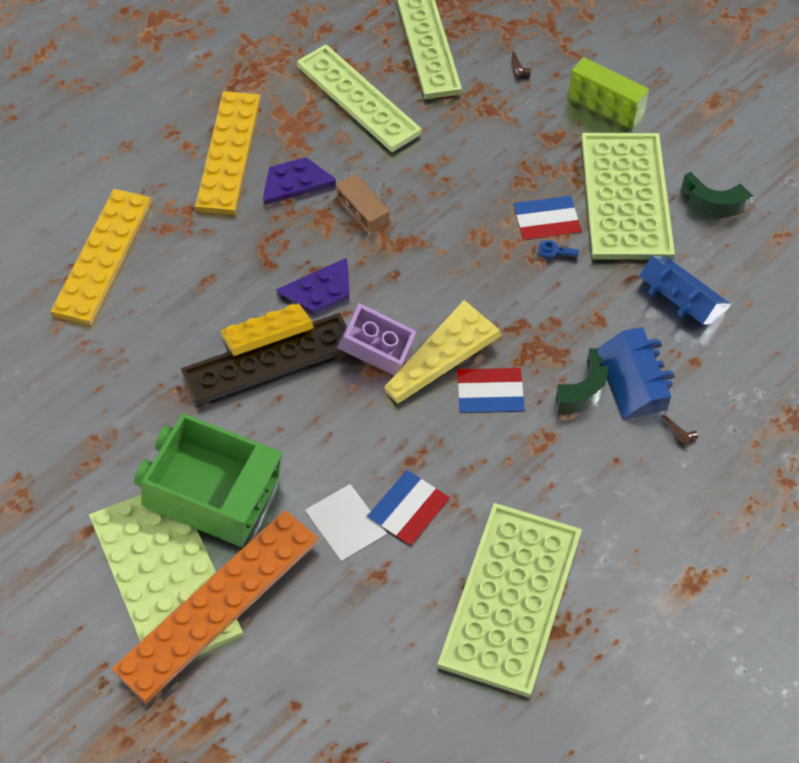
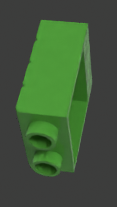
(209, 478)

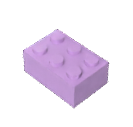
(377, 339)

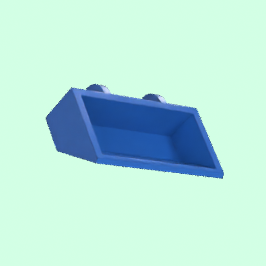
(683, 290)
(636, 373)

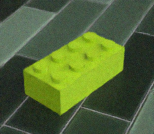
(608, 93)

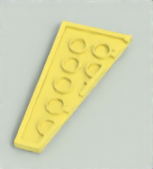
(452, 343)

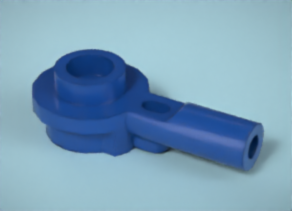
(549, 249)

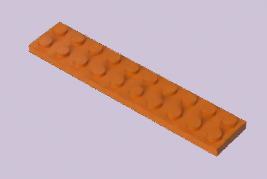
(214, 606)

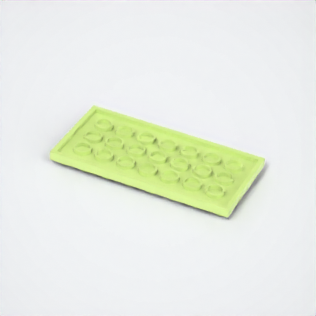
(626, 196)
(154, 564)
(510, 600)

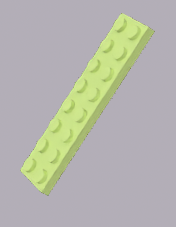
(429, 48)
(359, 98)

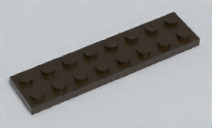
(230, 373)

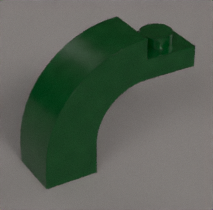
(714, 202)
(583, 395)

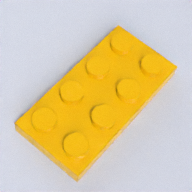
(266, 329)

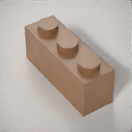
(363, 203)

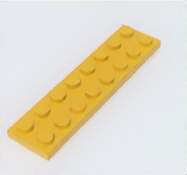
(228, 153)
(101, 257)

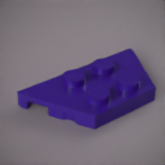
(295, 179)
(319, 289)

